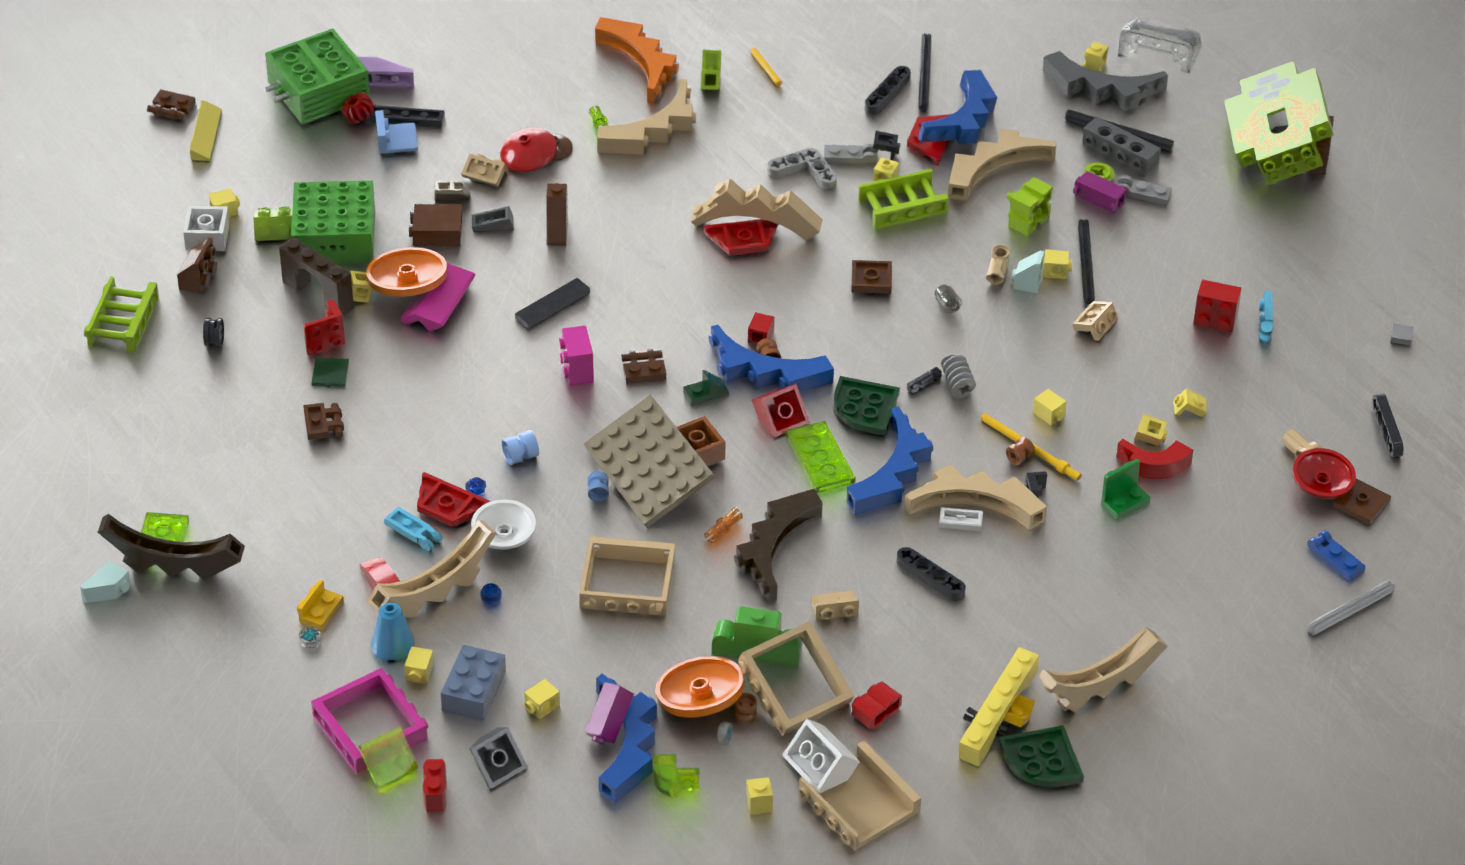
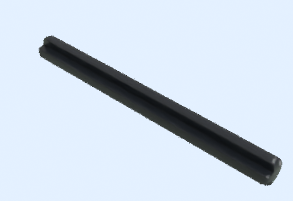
(925, 71)
(1084, 119)
(1086, 261)

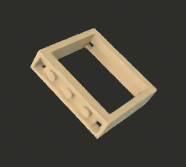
(633, 551)
(825, 664)

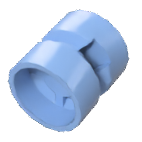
(521, 447)

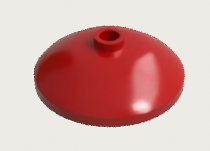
(528, 150)
(1324, 473)

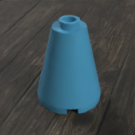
(391, 634)

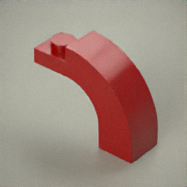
(1157, 464)

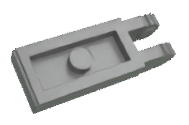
(850, 154)
(1145, 191)

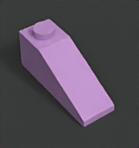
(387, 73)

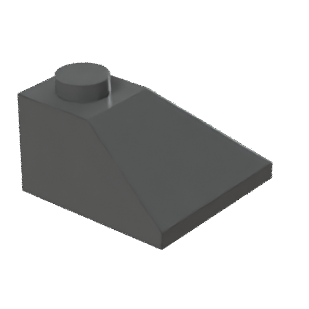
(497, 756)

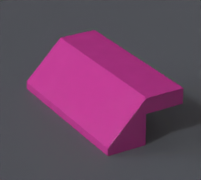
(437, 305)

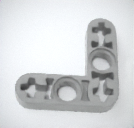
(807, 159)

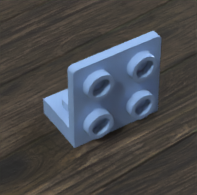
(395, 136)

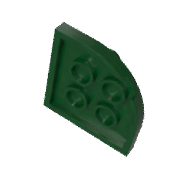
(865, 404)
(1042, 757)

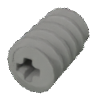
(958, 375)

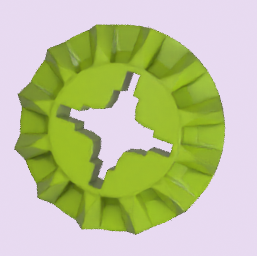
(1100, 168)

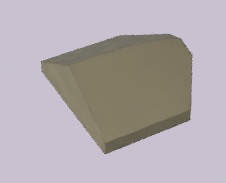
(450, 191)

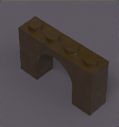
(301, 260)

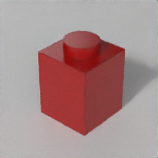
(760, 328)

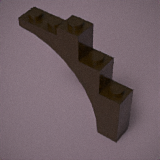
(782, 519)
(173, 557)

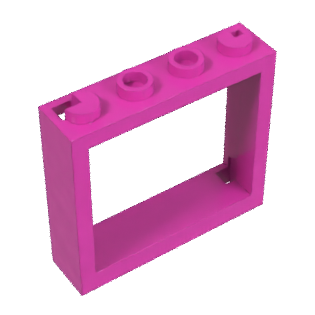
(323, 705)

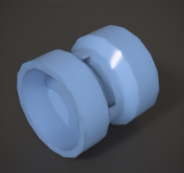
(598, 486)

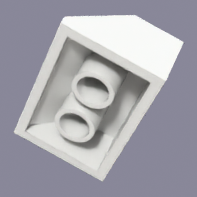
(820, 757)

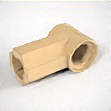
(998, 264)
(1297, 443)

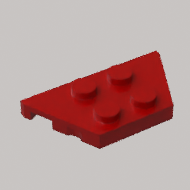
(932, 149)
(742, 236)
(446, 501)

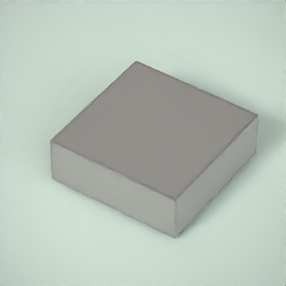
(1401, 334)

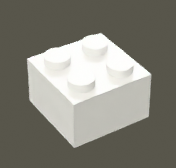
(204, 223)

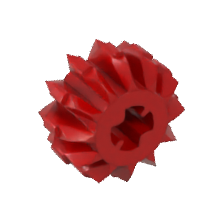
(357, 108)

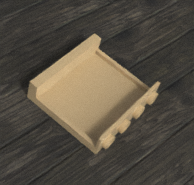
(866, 803)

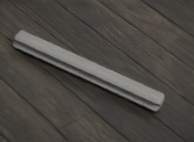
(1350, 607)

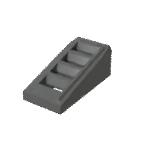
(499, 220)

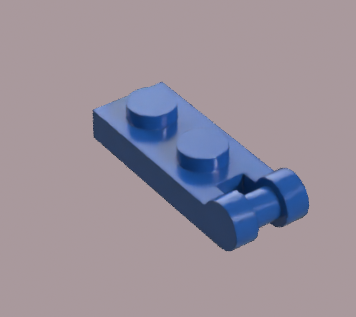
(1336, 555)

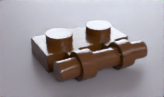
(171, 105)
(643, 371)
(316, 422)

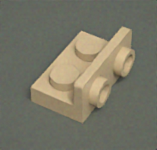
(484, 170)
(1096, 318)
(835, 605)

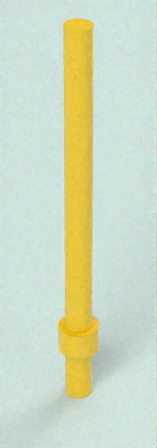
(1061, 465)

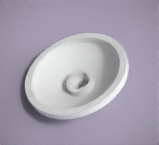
(510, 520)

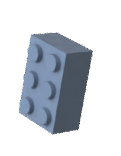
(473, 682)

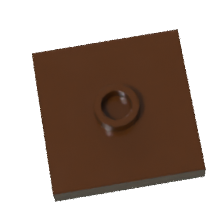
(871, 276)
(1363, 502)

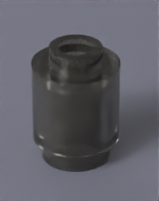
(948, 298)

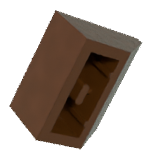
(198, 267)

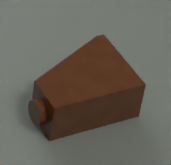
(557, 214)

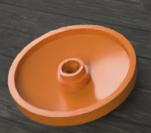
(406, 272)
(700, 686)

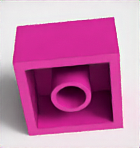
(576, 355)

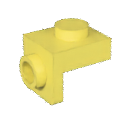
(1190, 401)

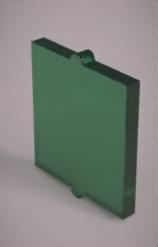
(330, 372)

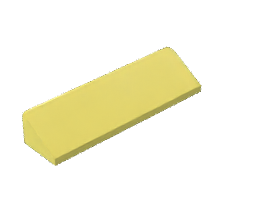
(205, 131)

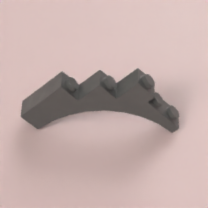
(1123, 90)

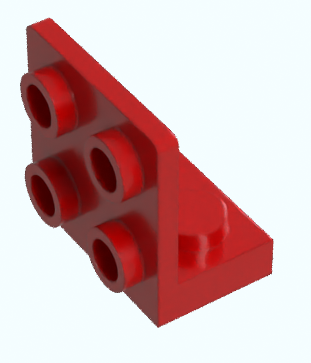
(325, 332)

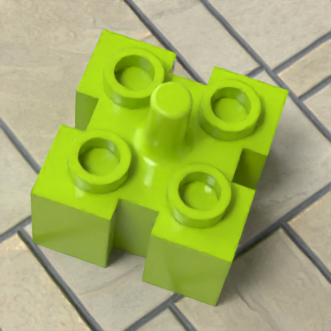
(1029, 206)

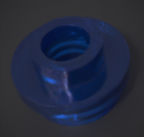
(476, 485)
(490, 593)

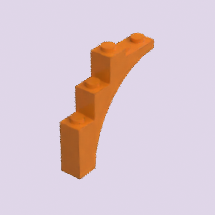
(645, 51)

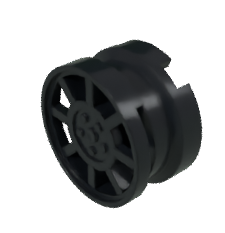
(213, 332)

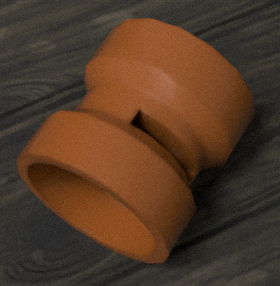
(768, 348)
(1018, 452)
(745, 708)

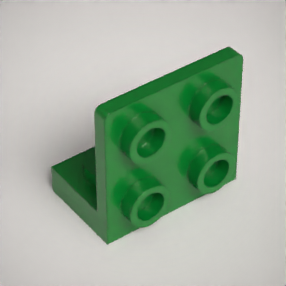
(1121, 492)

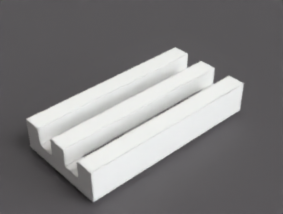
(961, 519)

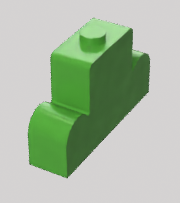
(751, 629)

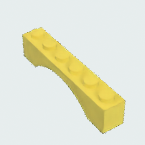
(982, 730)

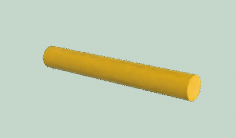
(766, 67)

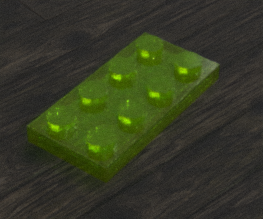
(820, 457)

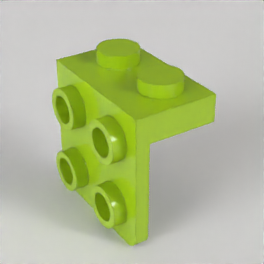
(272, 223)

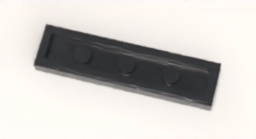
(402, 115)
(552, 303)

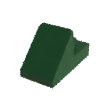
(705, 390)

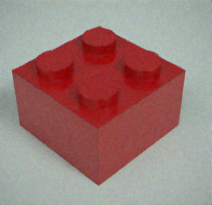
(1217, 305)

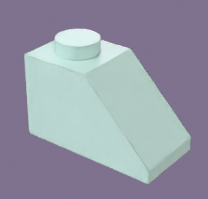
(1029, 273)
(106, 583)

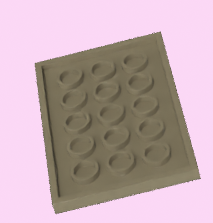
(649, 461)

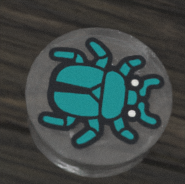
(310, 637)
(724, 733)

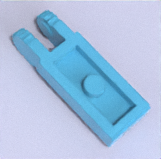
(1266, 317)
(412, 528)

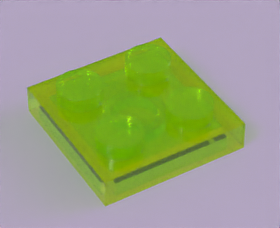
(166, 526)
(388, 756)

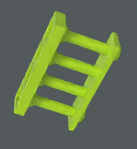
(907, 211)
(136, 324)

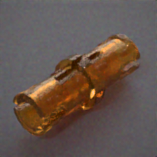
(723, 525)

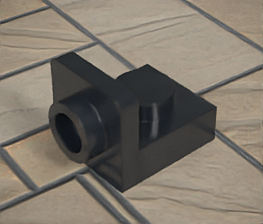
(886, 142)
(1036, 482)

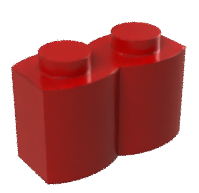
(876, 705)
(434, 785)

